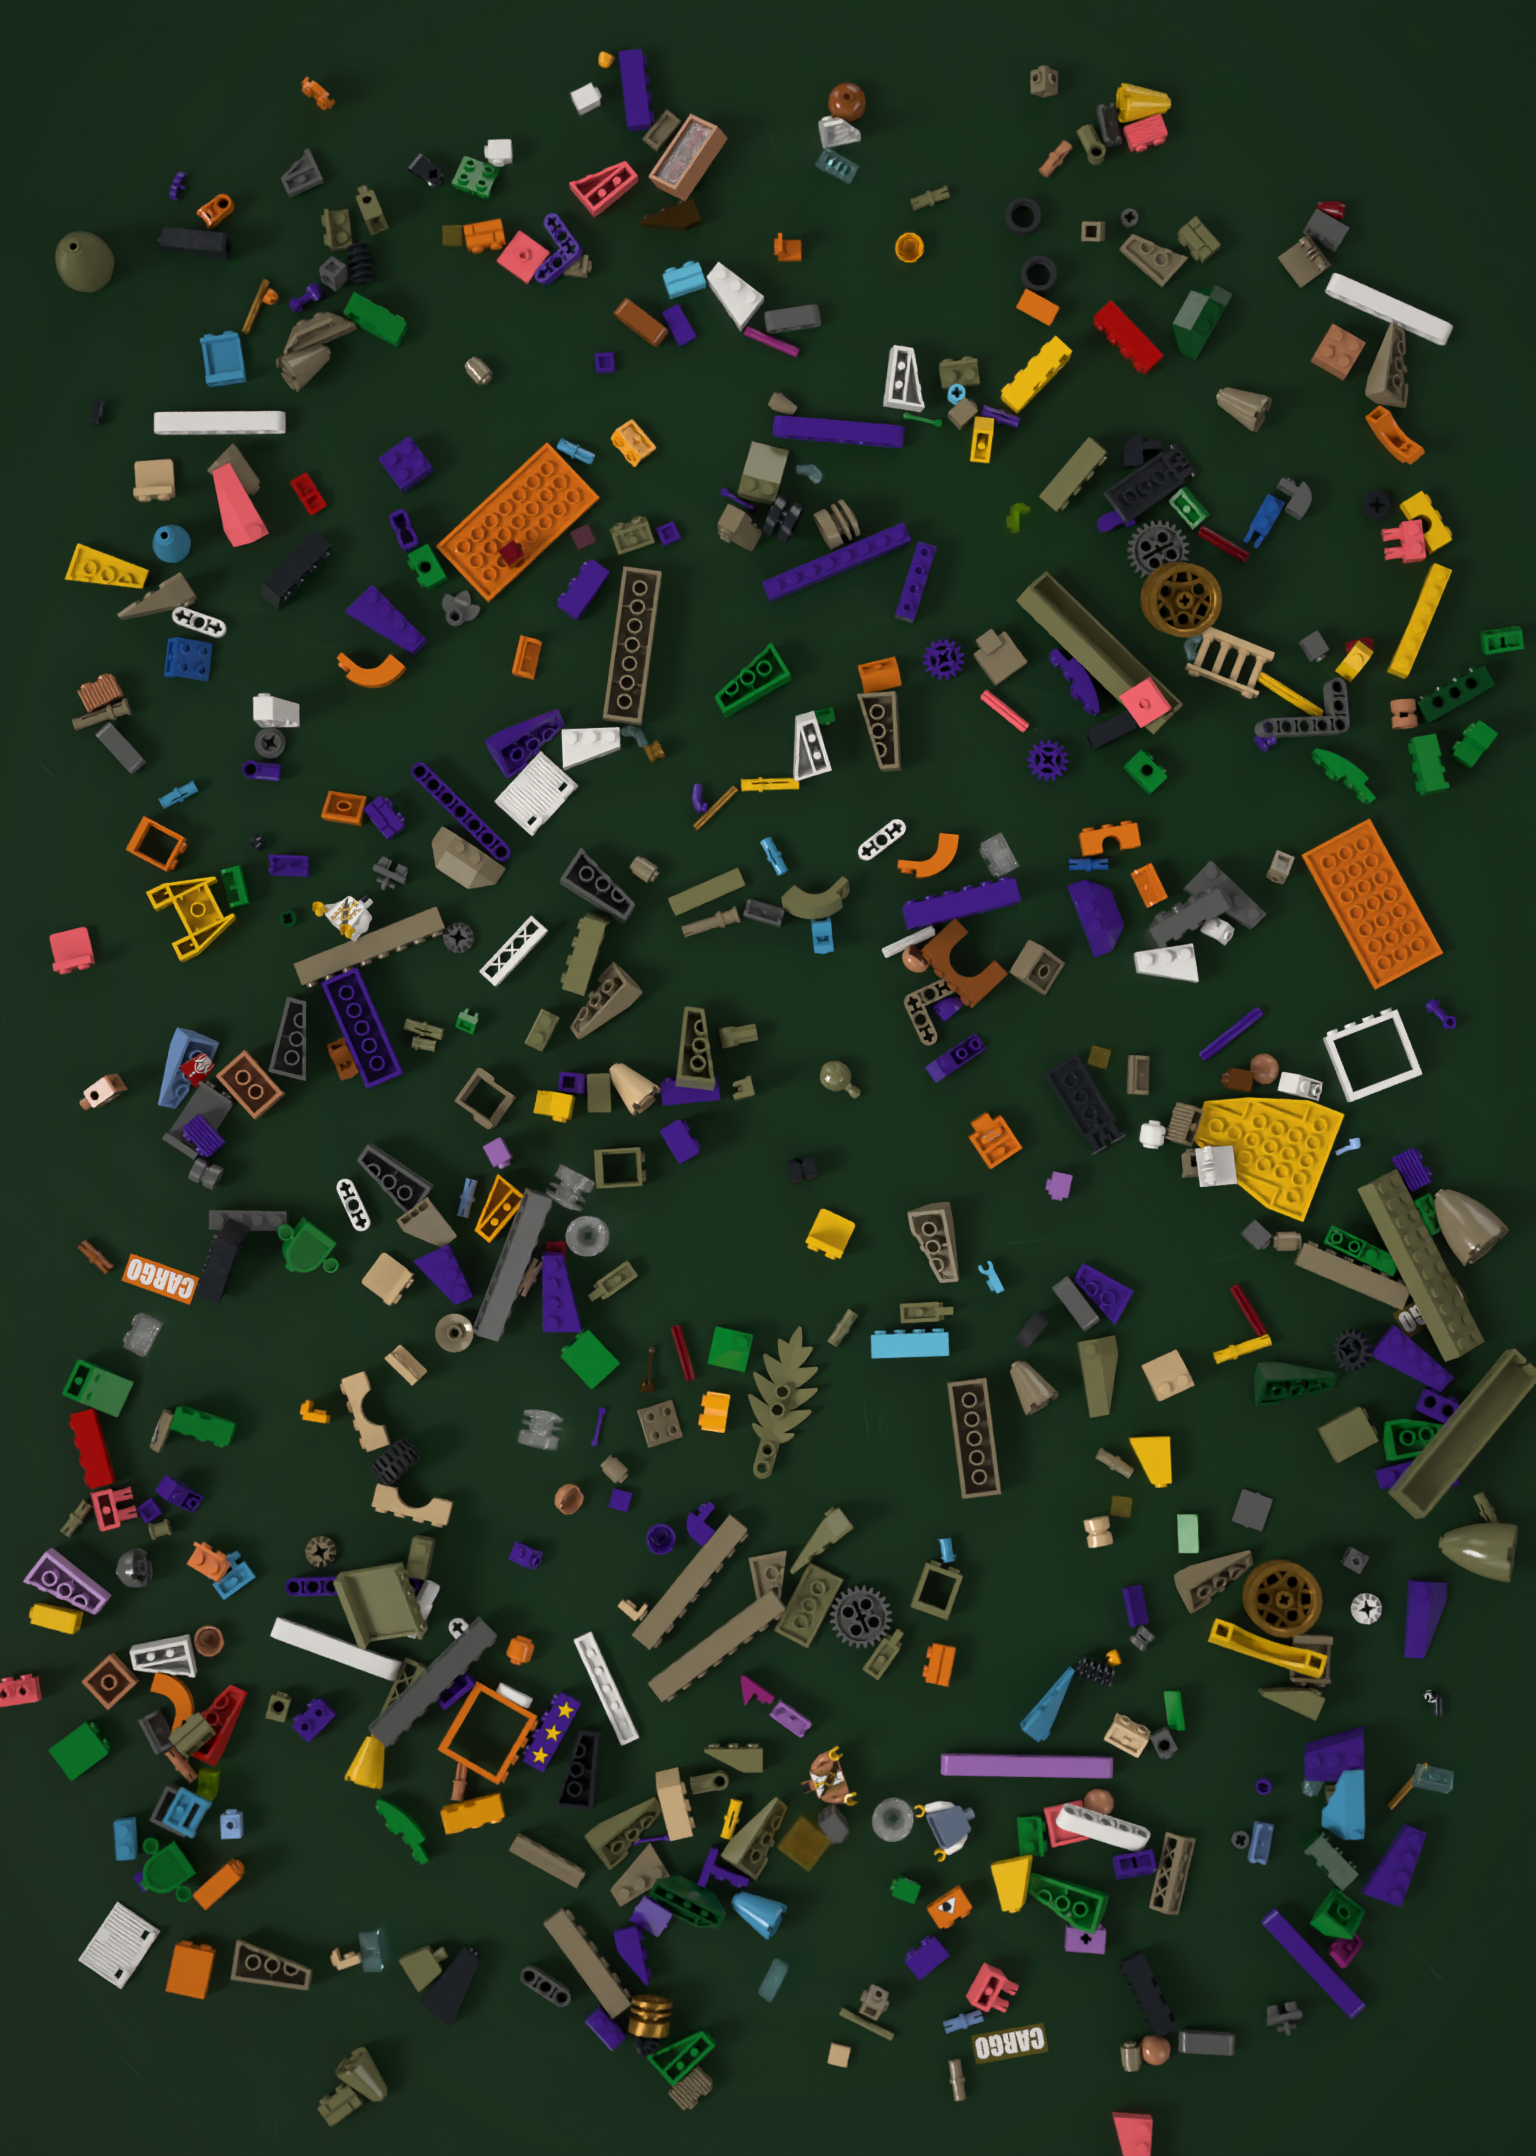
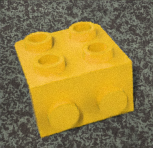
(830, 1234)

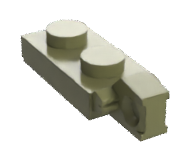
(613, 1281)
(924, 1312)
(883, 1654)

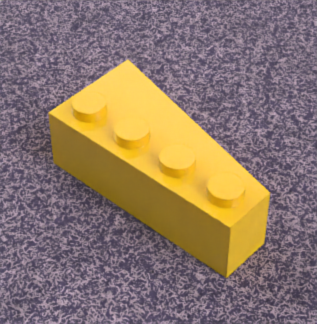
(1036, 374)

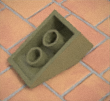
(763, 473)
(1296, 1698)

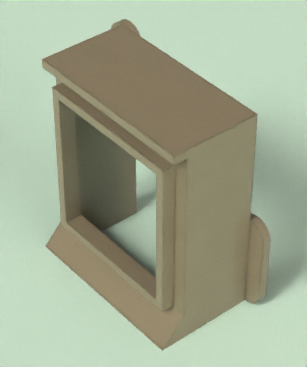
(478, 1117)

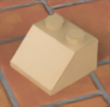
(1167, 1375)

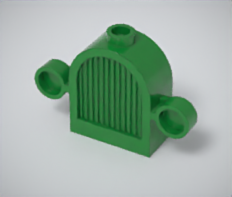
(307, 1247)
(166, 1869)

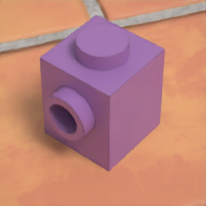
(1058, 1185)

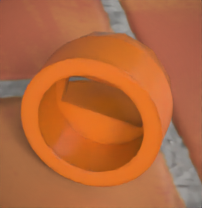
(270, 297)

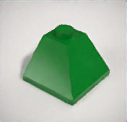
(730, 1349)
(1338, 1915)

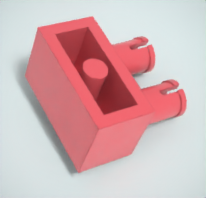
(1412, 542)
(105, 1509)
(19, 1690)
(986, 1988)

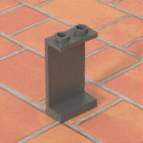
(210, 1104)

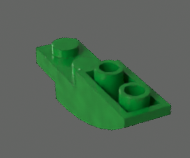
(1340, 767)
(1360, 1250)
(401, 1821)

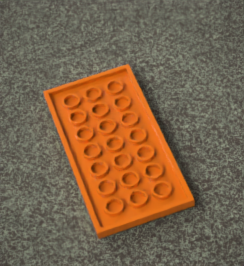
(528, 507)
(1372, 904)

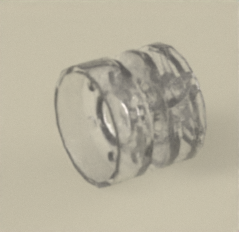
(570, 1188)
(577, 1233)
(540, 1429)
(886, 1828)

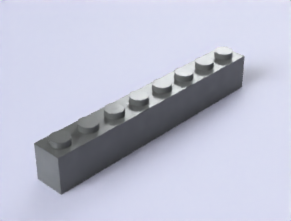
(512, 1264)
(433, 1681)

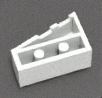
(735, 295)
(902, 381)
(275, 712)
(1168, 962)

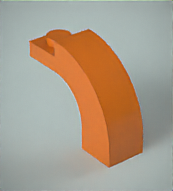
(1392, 437)
(378, 677)
(945, 853)
(179, 1694)

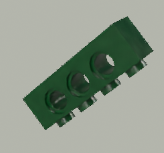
(1482, 683)

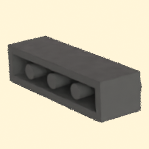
(254, 1219)
(833, 1823)

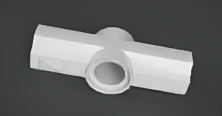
(425, 1598)

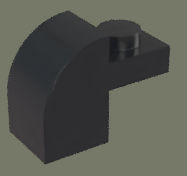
(1133, 451)

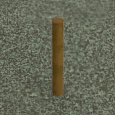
(255, 307)
(715, 808)
(1402, 1793)

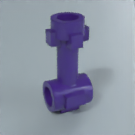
(314, 293)
(1447, 1022)

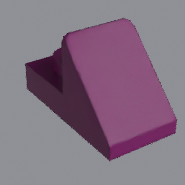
(750, 1687)
(1345, 1949)

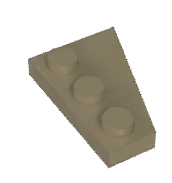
(1154, 260)

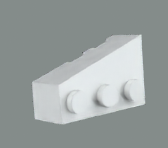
(588, 744)
(809, 748)
(166, 1656)

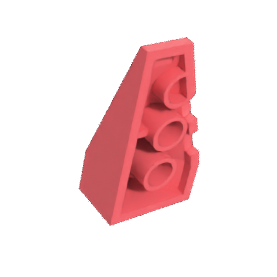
(237, 511)

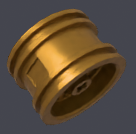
(1209, 597)
(1291, 1597)

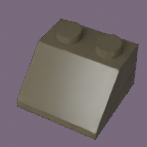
(1037, 967)

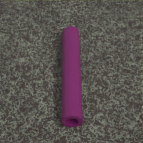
(771, 341)

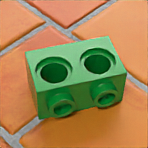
(1502, 640)

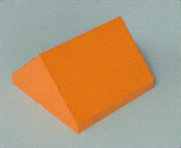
(344, 808)

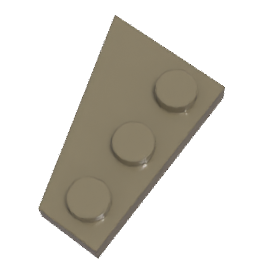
(768, 1572)
(639, 1876)

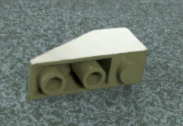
(744, 1759)

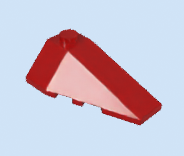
(222, 1718)

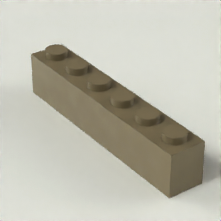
(1352, 1276)
(587, 1962)

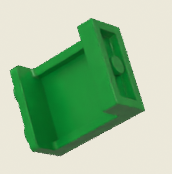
(589, 1358)
(80, 1750)

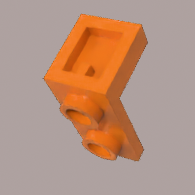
(787, 249)

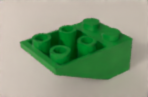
(97, 1387)

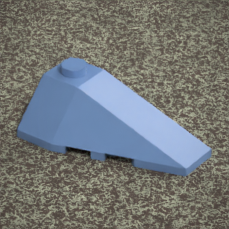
(183, 1047)

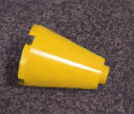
(1140, 102)
(368, 1764)

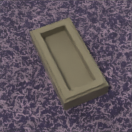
(662, 130)

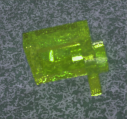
(1013, 519)
(208, 1783)

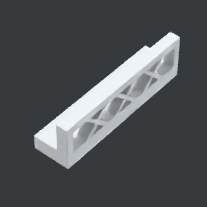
(518, 956)

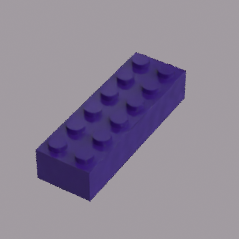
(961, 904)
(362, 1028)

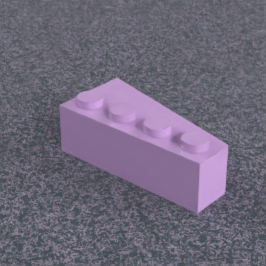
(67, 1582)

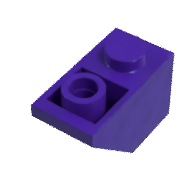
(572, 1083)
(179, 1494)

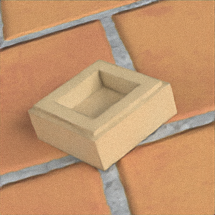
(838, 2055)

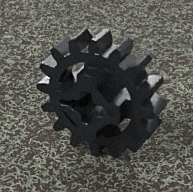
(1349, 1358)

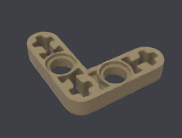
(923, 1001)

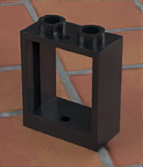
(1110, 731)

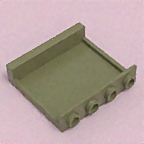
(380, 1603)

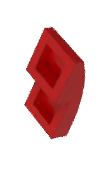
(308, 493)

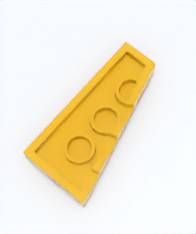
(101, 568)

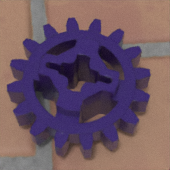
(950, 664)
(1053, 755)

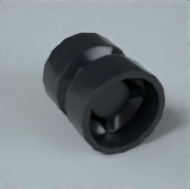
(802, 1169)

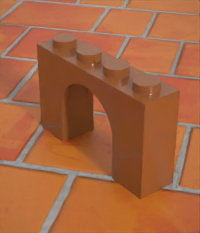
(969, 988)

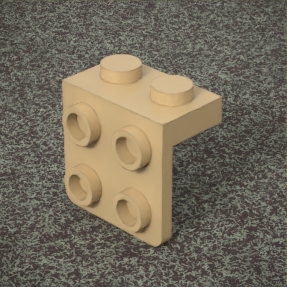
(154, 480)
(388, 1279)

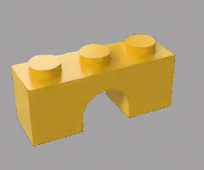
(1420, 507)

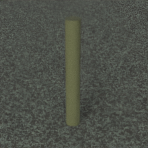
(866, 2024)

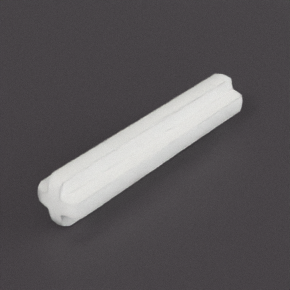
(910, 940)

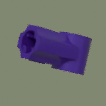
(264, 771)

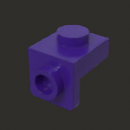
(525, 1556)

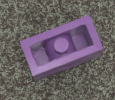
(498, 1153)
(1094, 1944)

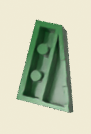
(203, 1426)

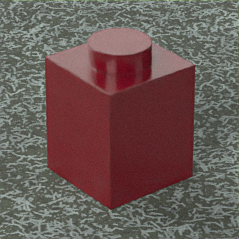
(512, 554)

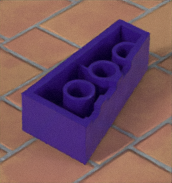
(1396, 1867)

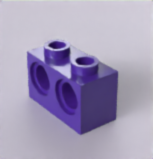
(1436, 1409)
(1134, 1864)

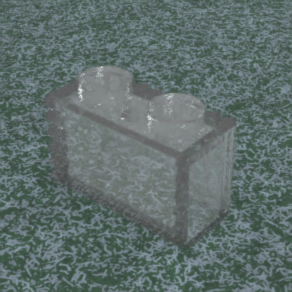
(998, 855)
(142, 1334)

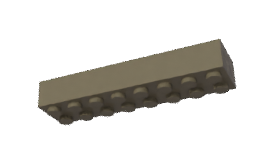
(632, 646)

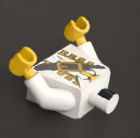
(347, 915)

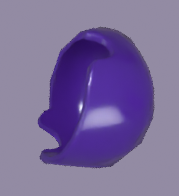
(661, 1538)

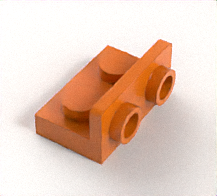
(209, 1563)

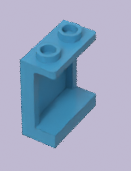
(223, 359)

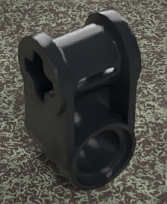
(424, 169)

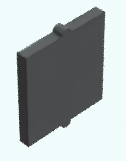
(1252, 1510)

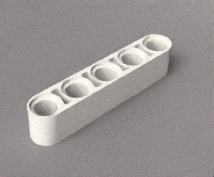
(1103, 1827)

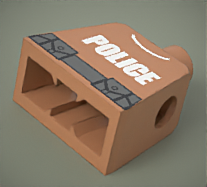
(103, 1091)

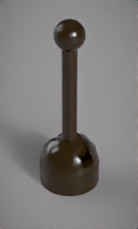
(647, 1384)

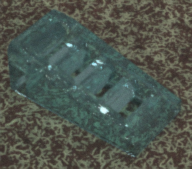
(834, 171)

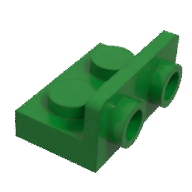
(1030, 1835)

